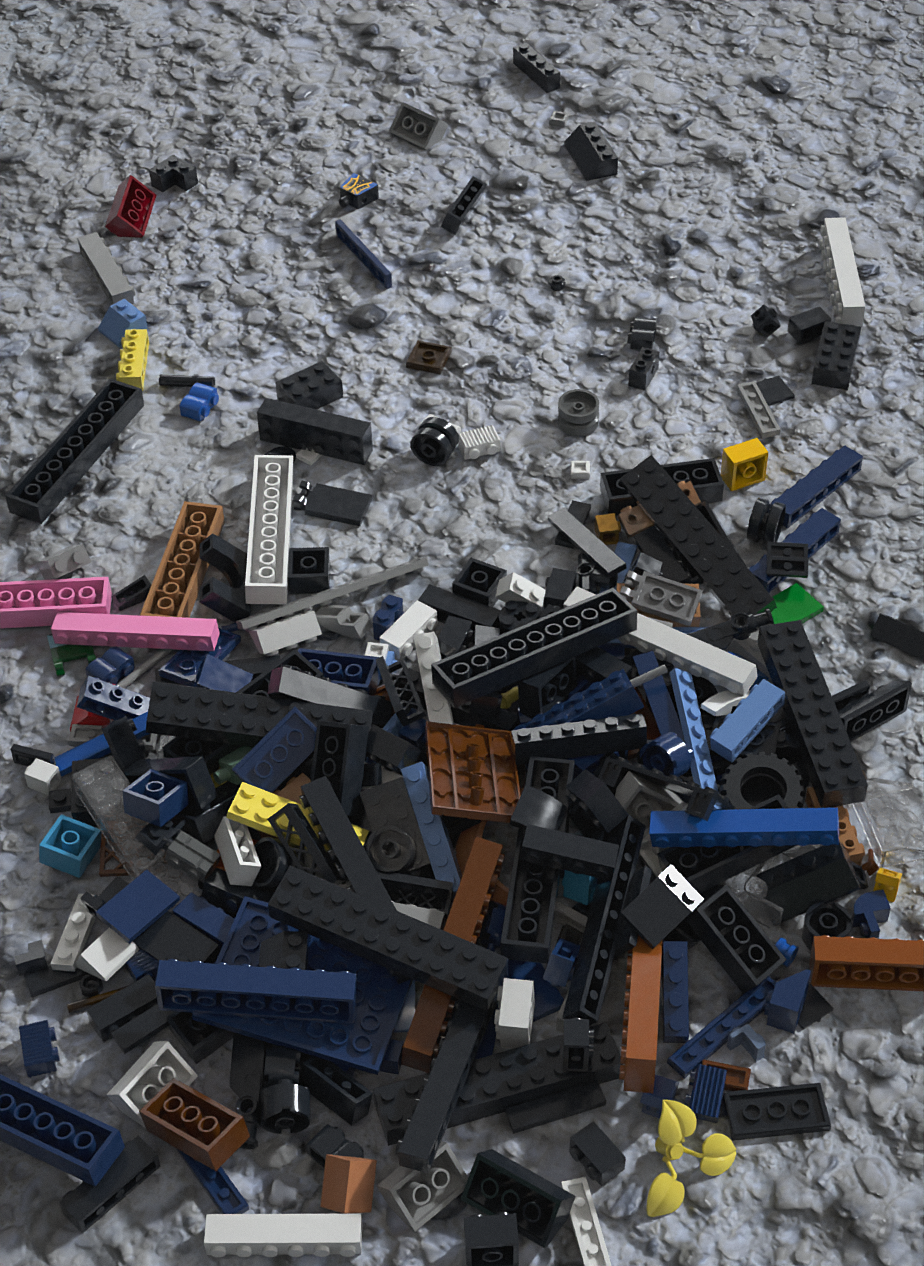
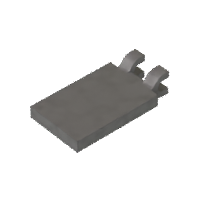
(661, 597)

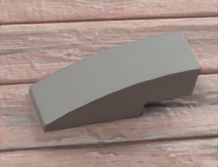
(343, 620)

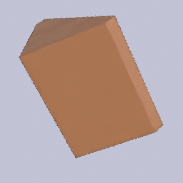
(348, 1184)

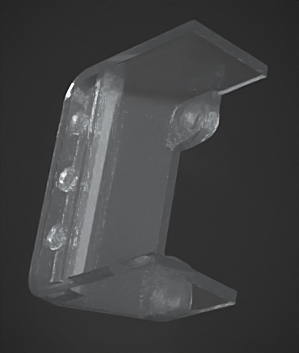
(752, 890)

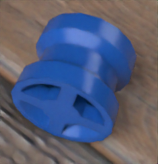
(787, 950)

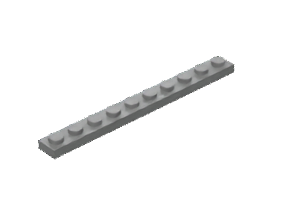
(325, 597)

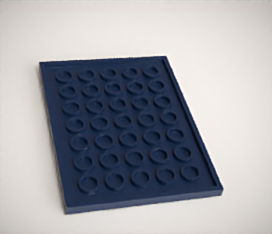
(353, 1045)

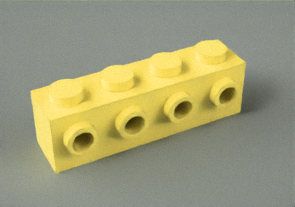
(133, 357)

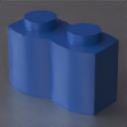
(199, 402)

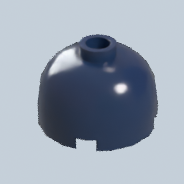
(493, 925)

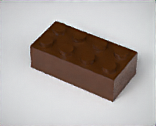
(194, 1124)

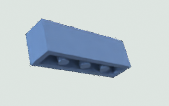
(747, 720)

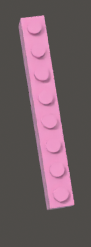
(135, 631)

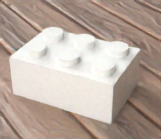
(515, 1013)

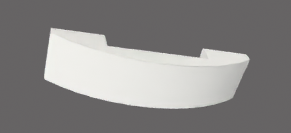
(723, 702)

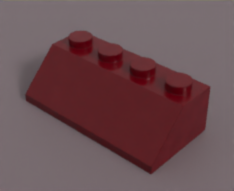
(130, 209)

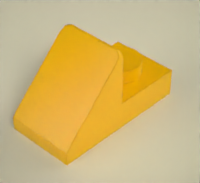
(889, 882)

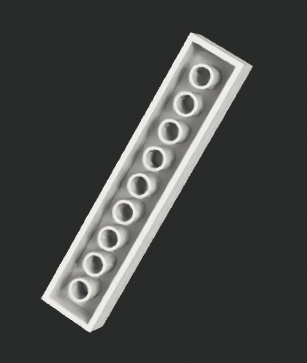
(269, 530)

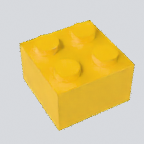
(744, 464)

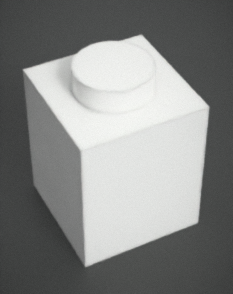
(42, 776)

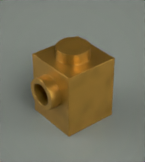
(607, 528)

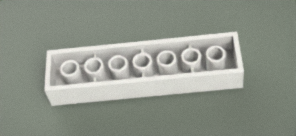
(841, 272)

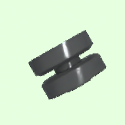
(578, 412)

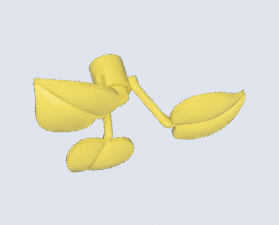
(674, 1125)

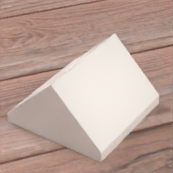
(106, 955)

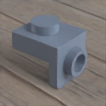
(748, 1038)

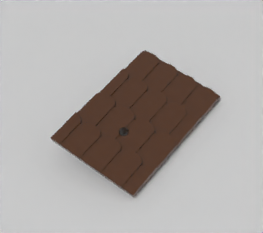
(471, 772)

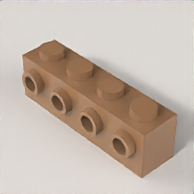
(635, 520)
(847, 833)

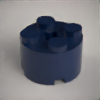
(667, 755)

